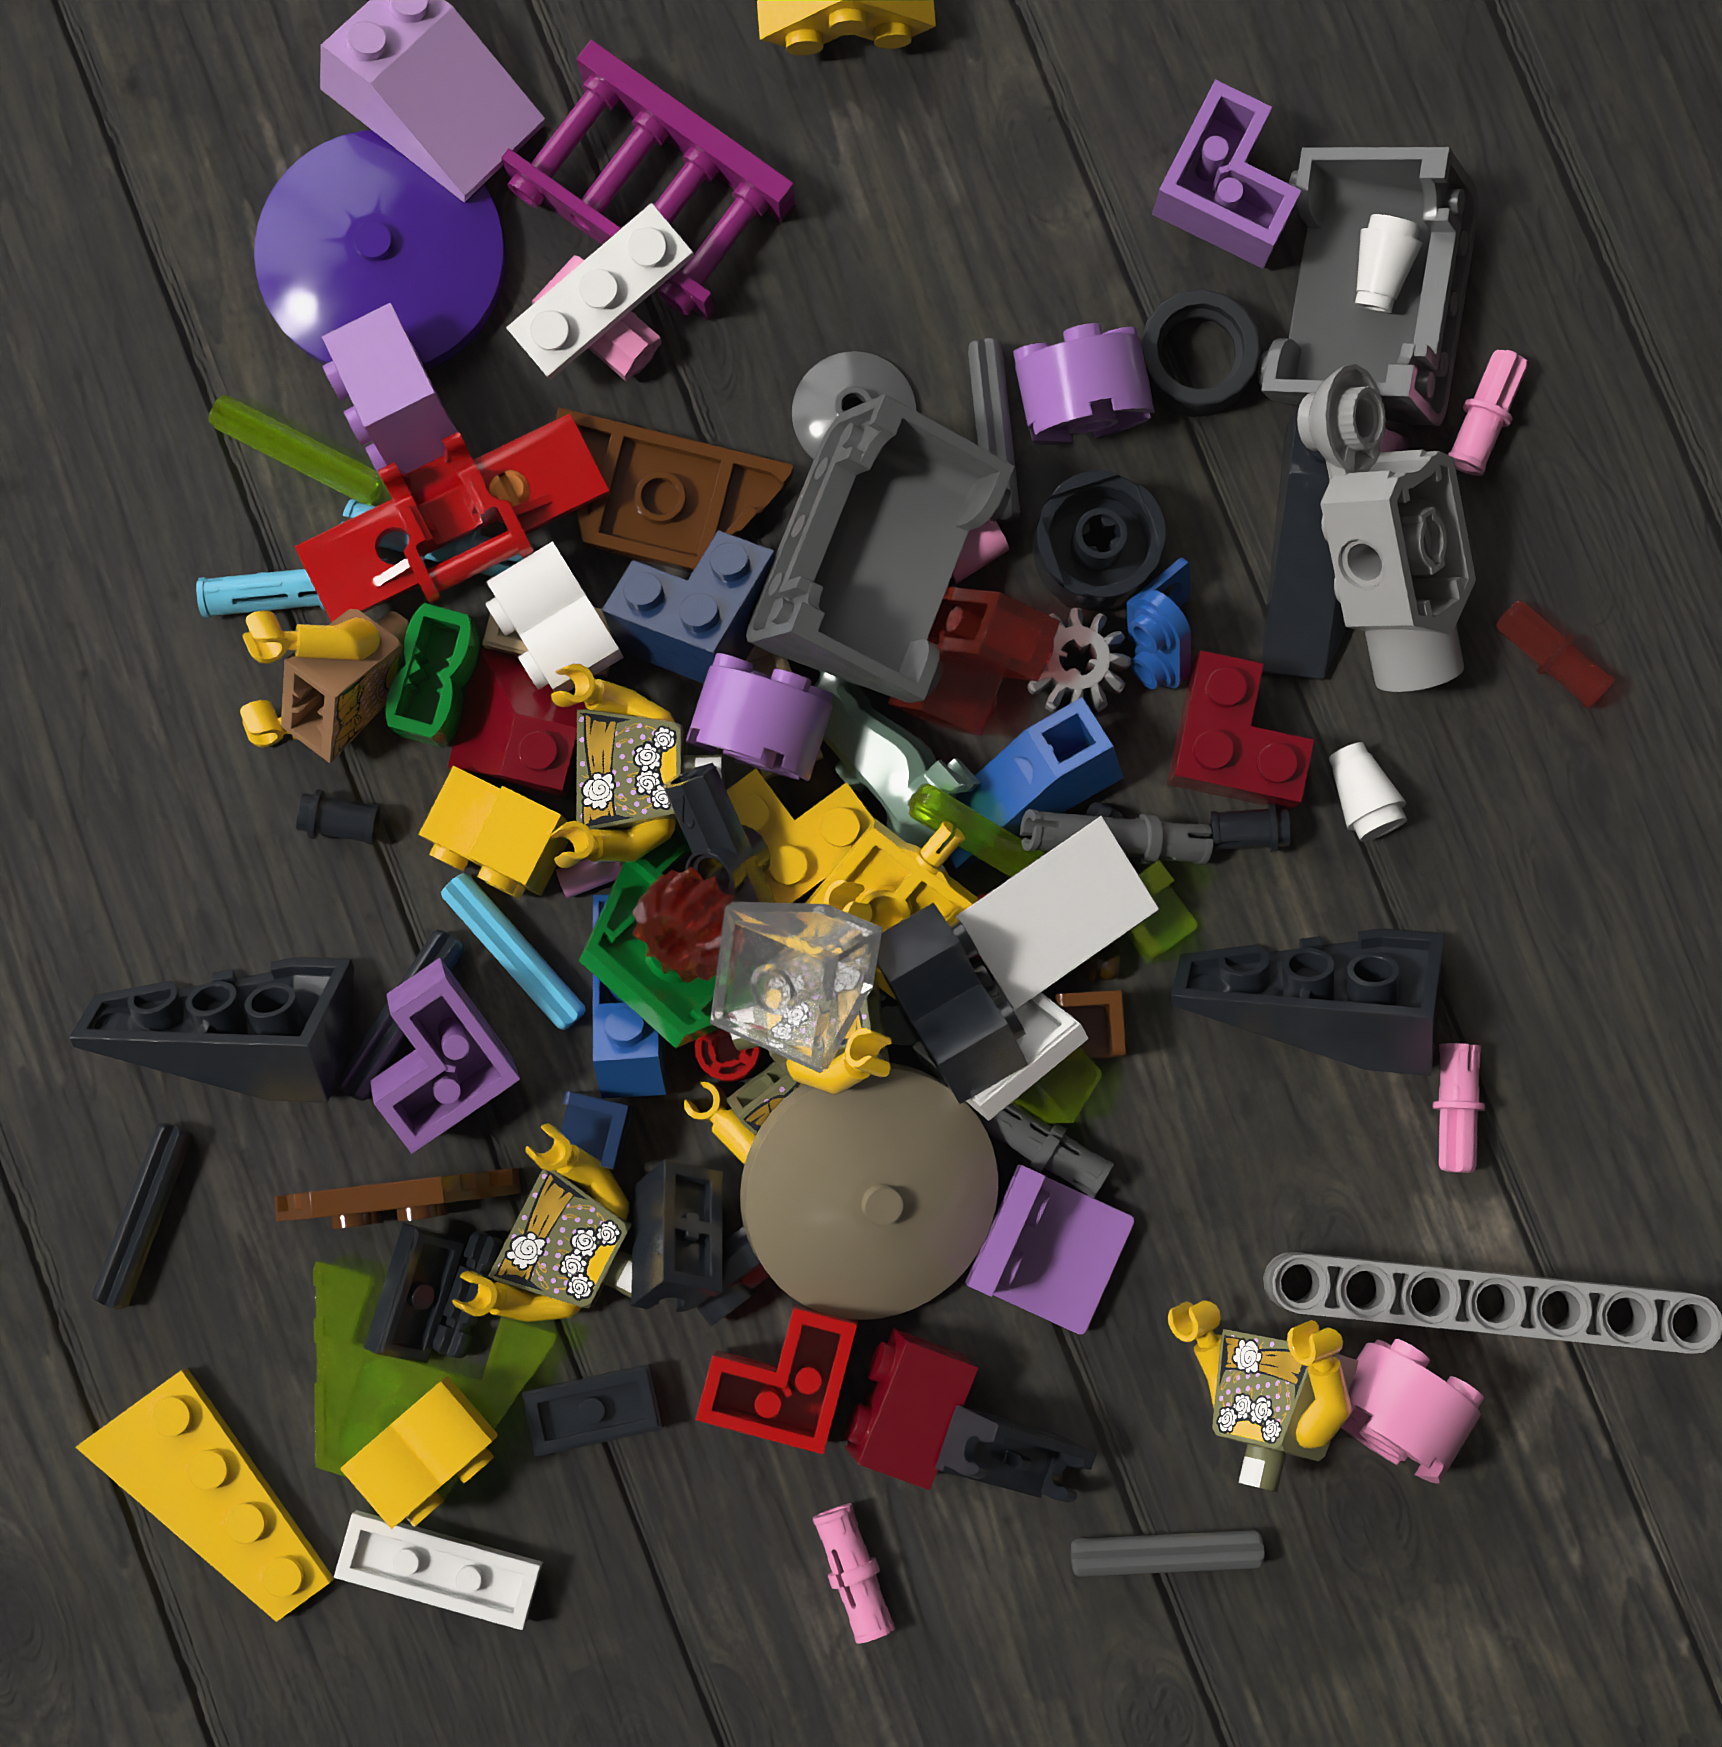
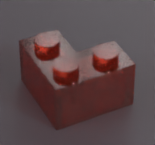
(980, 643)

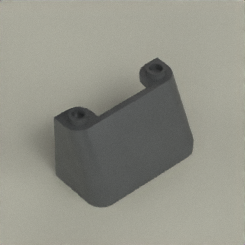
(1415, 344)
(877, 548)

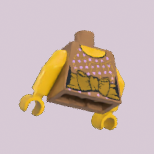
(329, 681)

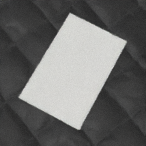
(1057, 912)

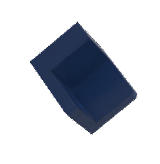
(597, 1127)

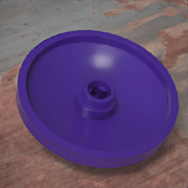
(370, 230)

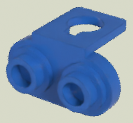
(1161, 629)

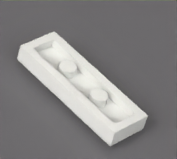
(600, 291)
(438, 1570)

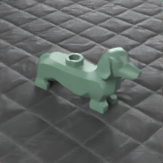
(886, 758)

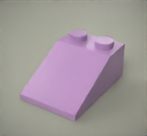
(428, 90)

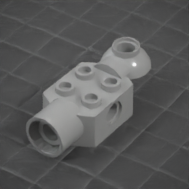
(1390, 535)

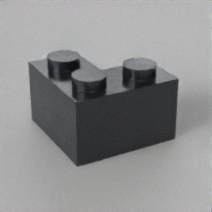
(951, 1002)

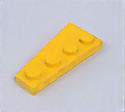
(205, 1488)

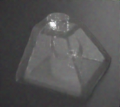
(793, 977)

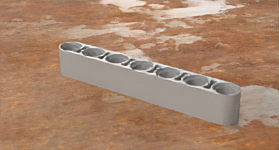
(1522, 1308)

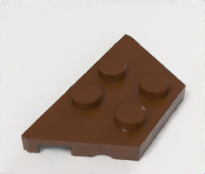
(670, 492)
(411, 1198)

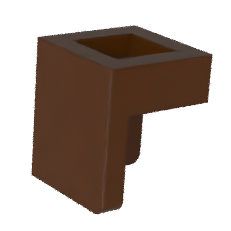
(1101, 1019)

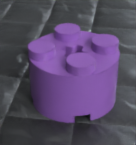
(1084, 384)
(761, 718)

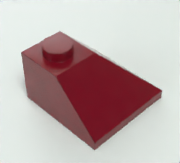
(515, 730)

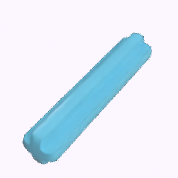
(513, 951)

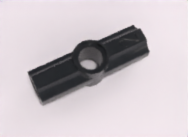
(716, 836)

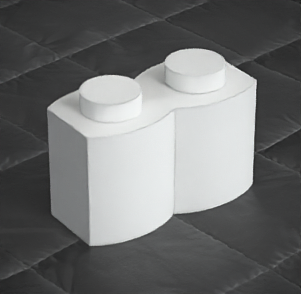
(552, 618)

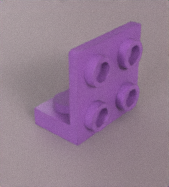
(1050, 1250)

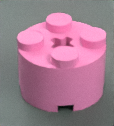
(1410, 1410)

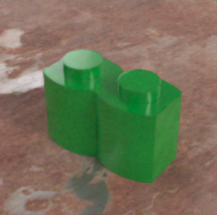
(439, 660)

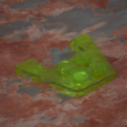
(366, 1391)

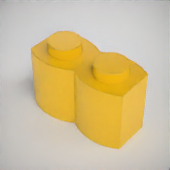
(421, 1453)

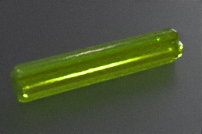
(295, 449)
(982, 836)

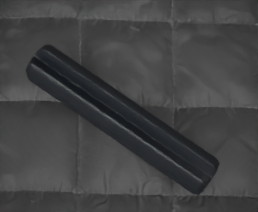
(385, 1036)
(142, 1216)

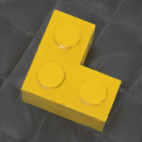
(809, 24)
(495, 831)
(802, 848)

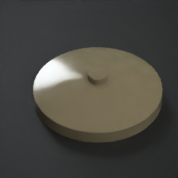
(869, 1194)

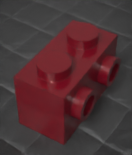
(908, 1407)

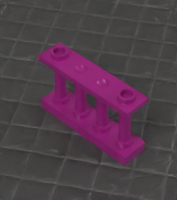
(656, 120)

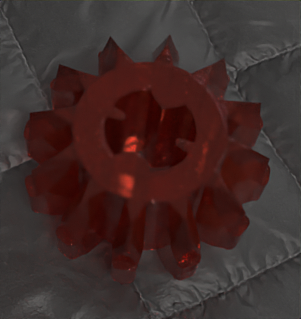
(683, 923)

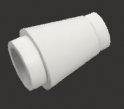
(1385, 260)
(1366, 794)

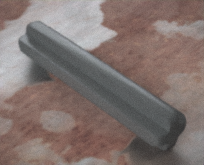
(992, 411)
(1167, 1553)

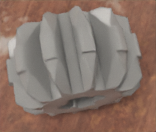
(1099, 669)

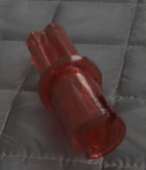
(1554, 653)

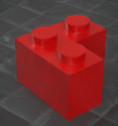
(784, 1401)

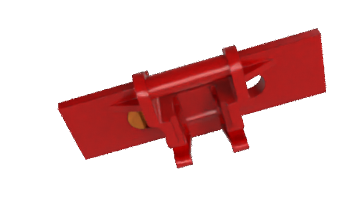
(444, 501)

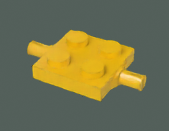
(901, 877)

